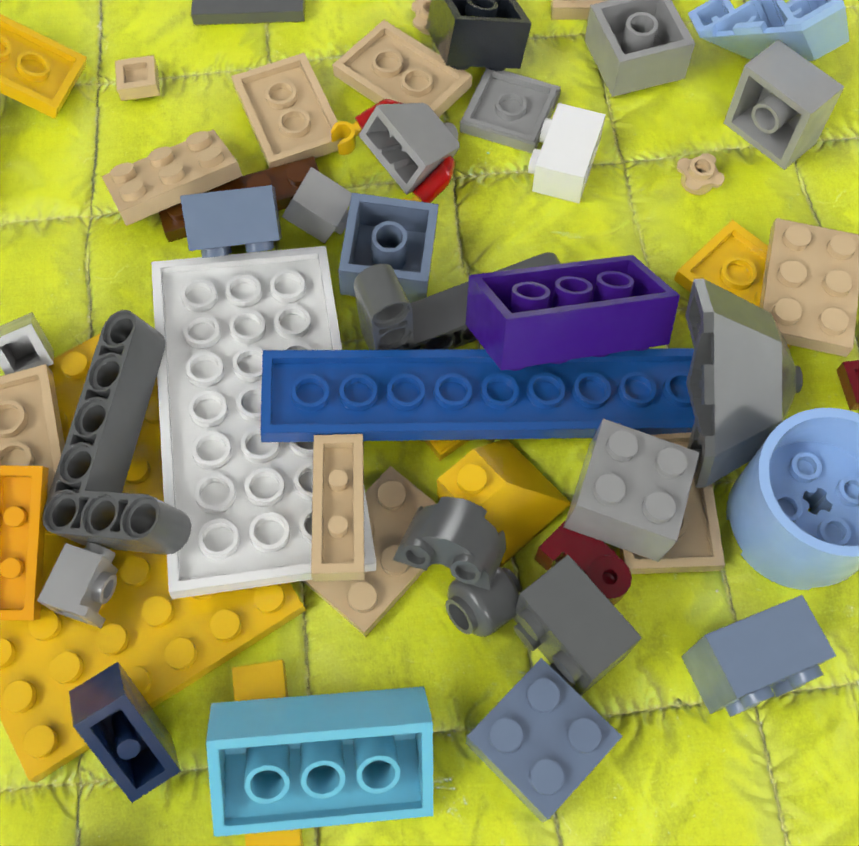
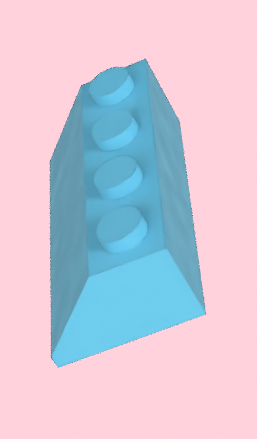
(320, 760)

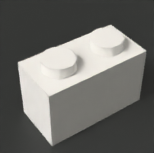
(566, 153)

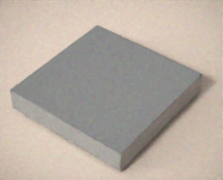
(509, 109)

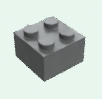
(573, 625)

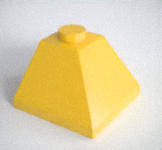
(509, 490)

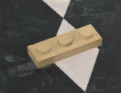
(338, 508)

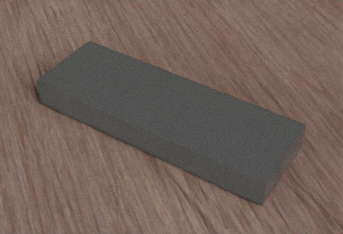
(246, 11)

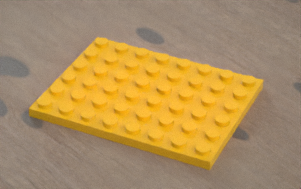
(153, 637)

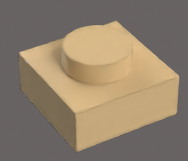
(137, 78)

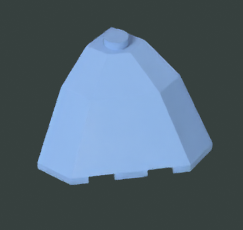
(803, 25)

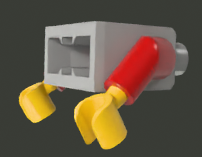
(407, 142)

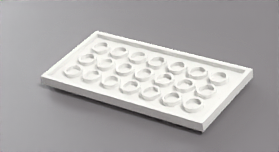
(241, 495)

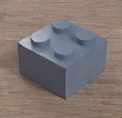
(231, 218)
(391, 234)
(762, 652)
(542, 740)

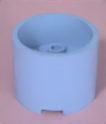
(801, 466)

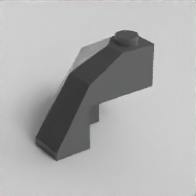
(736, 379)

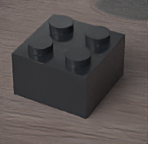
(479, 33)

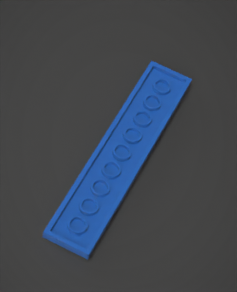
(468, 396)

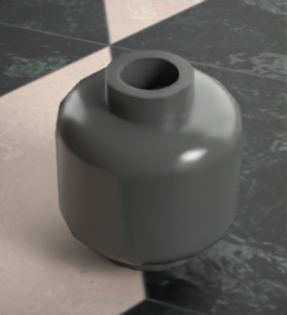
(480, 609)

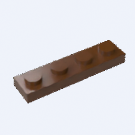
(284, 178)

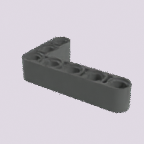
(427, 324)
(95, 461)

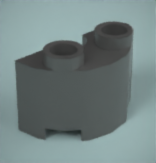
(456, 537)

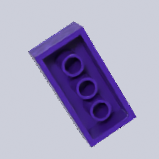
(569, 311)

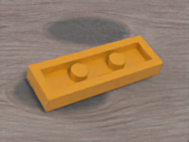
(21, 540)

